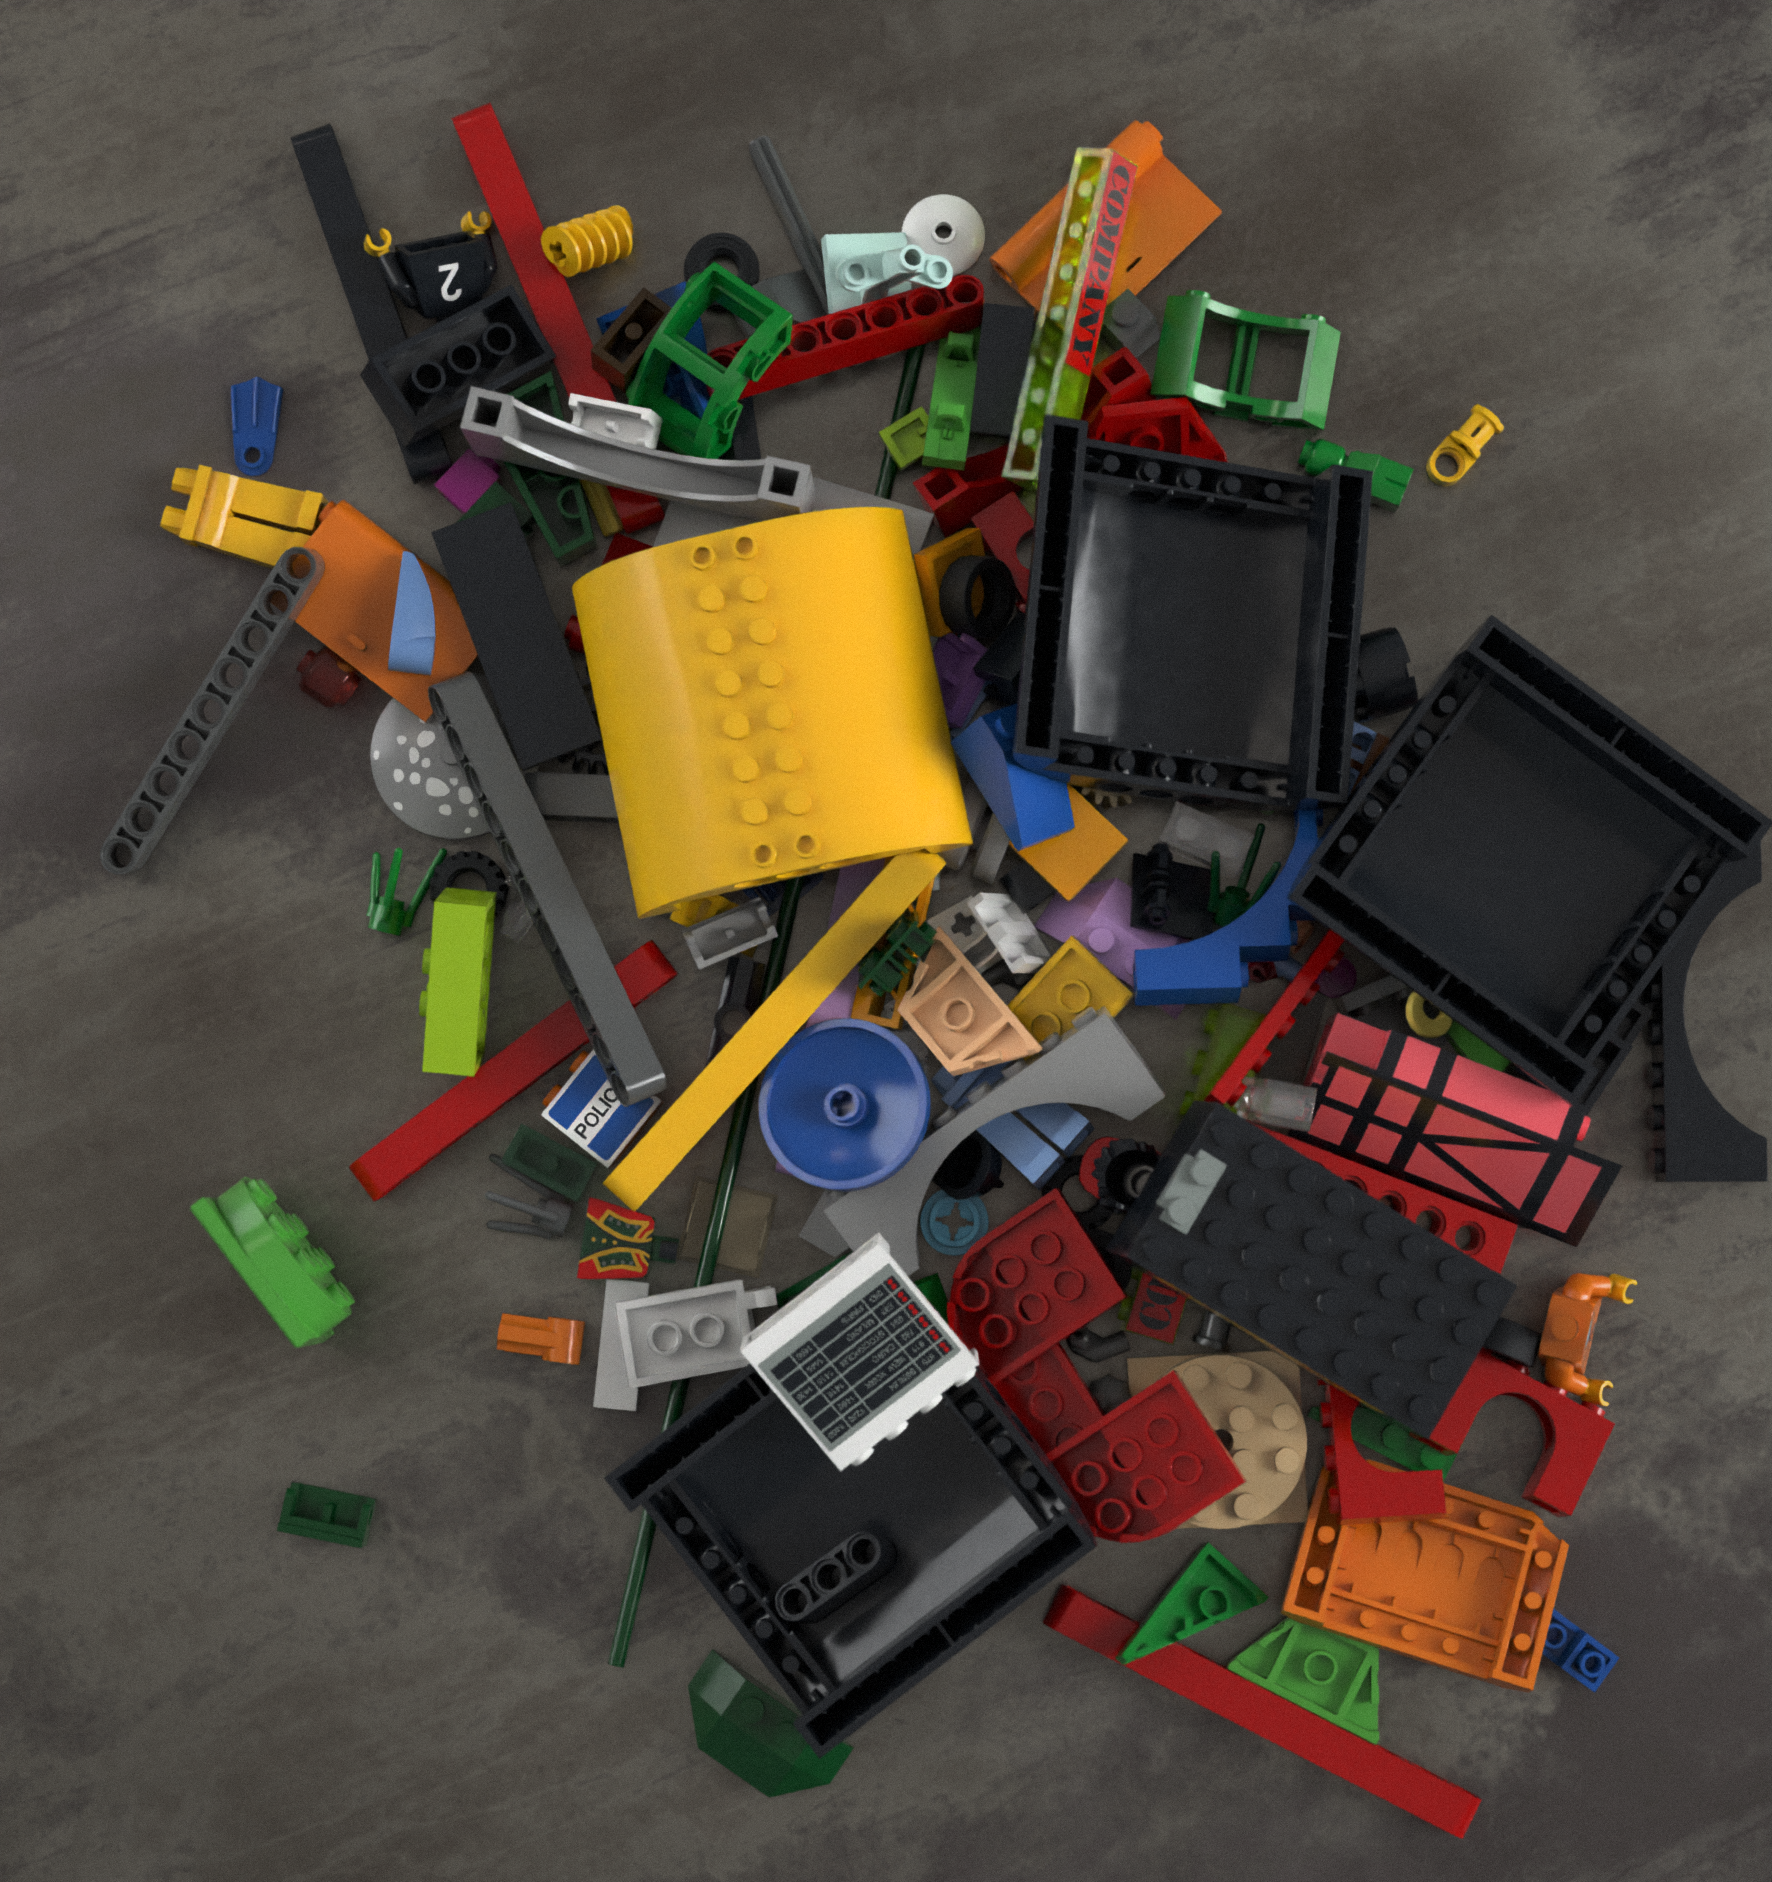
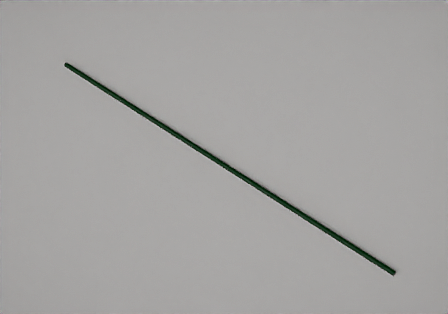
(741, 1115)

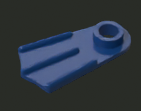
(255, 423)

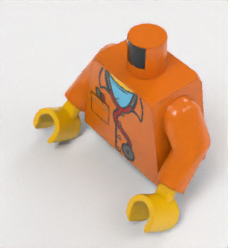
(1571, 1329)

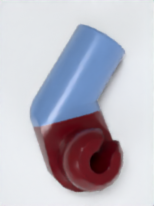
(1264, 971)

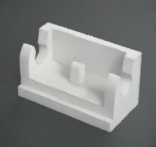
(616, 420)

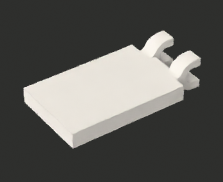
(687, 1331)

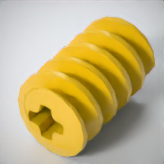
(589, 240)

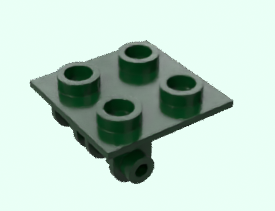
(874, 962)

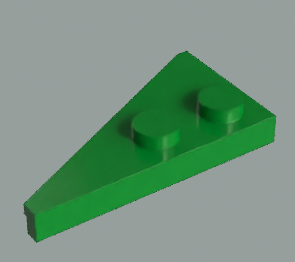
(1393, 1441)
(1199, 1597)

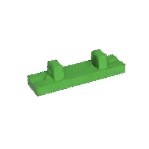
(952, 400)

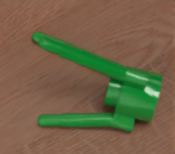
(388, 913)

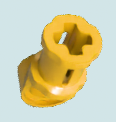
(1464, 447)

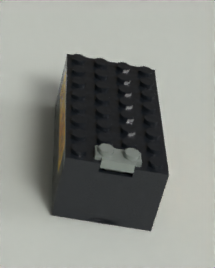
(1311, 1267)

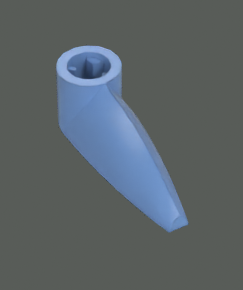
(414, 621)

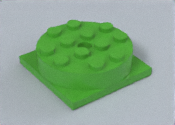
(276, 1260)

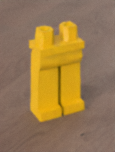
(221, 496)

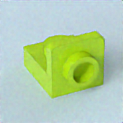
(906, 438)

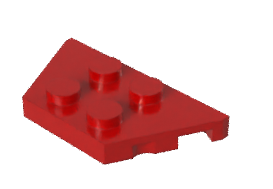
(1158, 425)

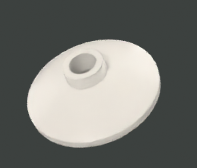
(967, 229)

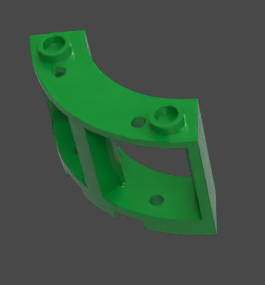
(1180, 349)
(714, 431)

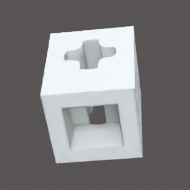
(947, 921)

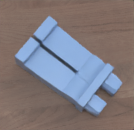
(1014, 1139)

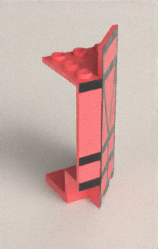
(1455, 1129)

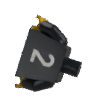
(439, 272)

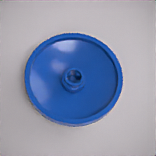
(844, 1105)

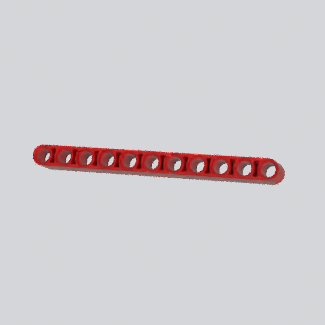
(542, 281)
(1268, 1715)

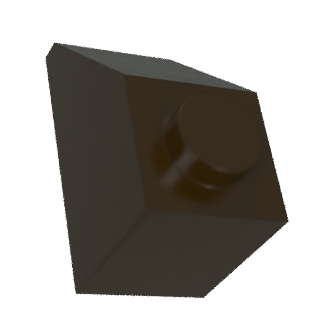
(627, 339)

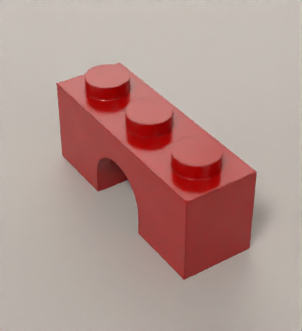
(1002, 530)

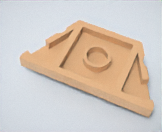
(961, 1013)

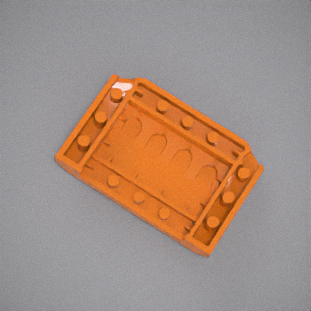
(1442, 1591)

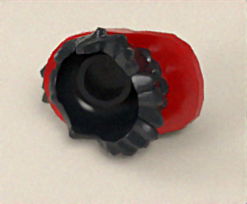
(1117, 1170)

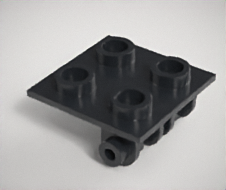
(1170, 895)

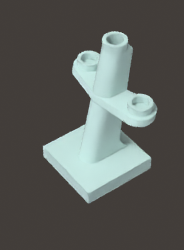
(876, 266)

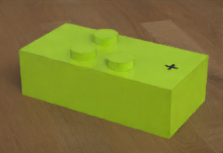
(458, 981)

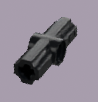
(738, 993)

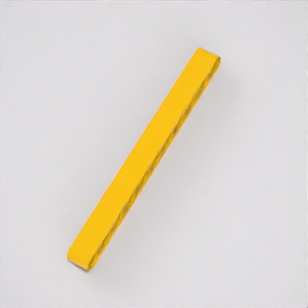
(772, 1025)

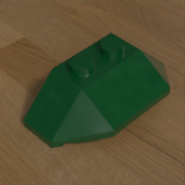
(754, 1732)

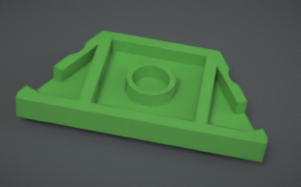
(1317, 1672)

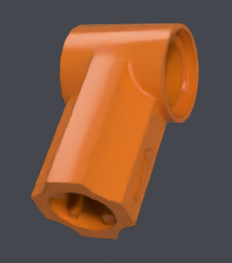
(551, 1338)

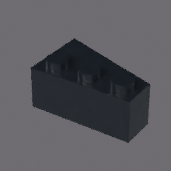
(1001, 366)

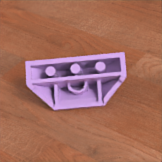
(1102, 924)

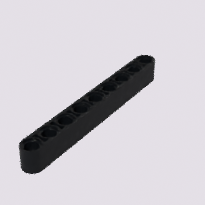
(359, 272)

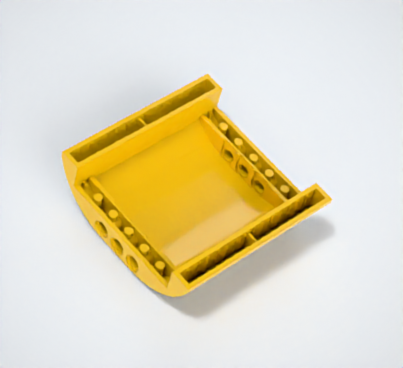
(769, 704)

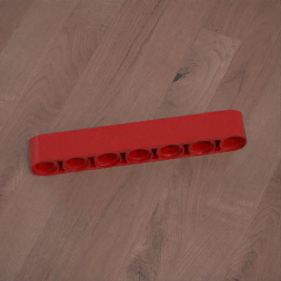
(865, 332)

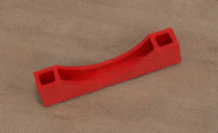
(961, 494)

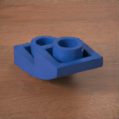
(1577, 1652)

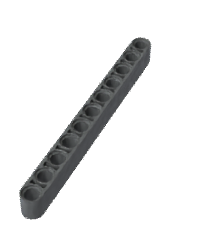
(547, 889)

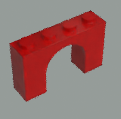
(1571, 1431)
(1363, 1491)

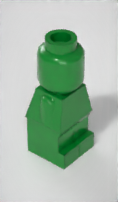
(1388, 477)

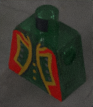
(621, 1243)

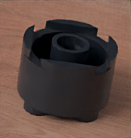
(1383, 676)

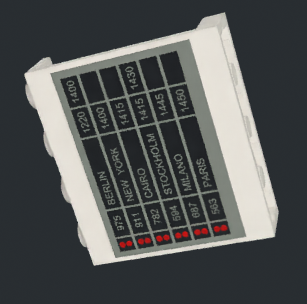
(859, 1354)

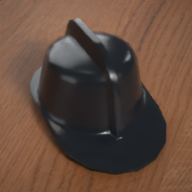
(970, 1168)

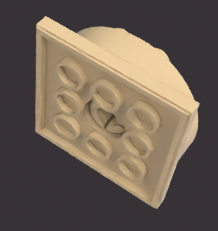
(1261, 1409)

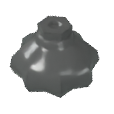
(1110, 1392)

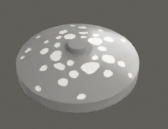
(421, 775)

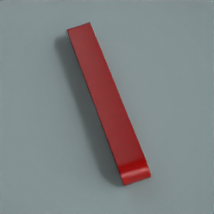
(498, 1082)

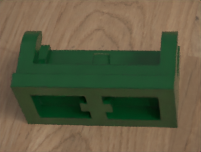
(327, 1514)

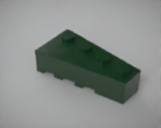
(553, 498)

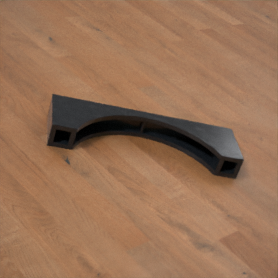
(1692, 1129)

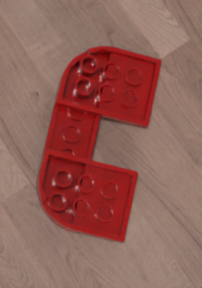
(1014, 1303)

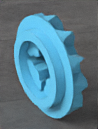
(938, 1234)

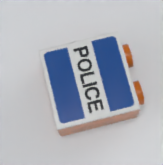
(592, 1113)

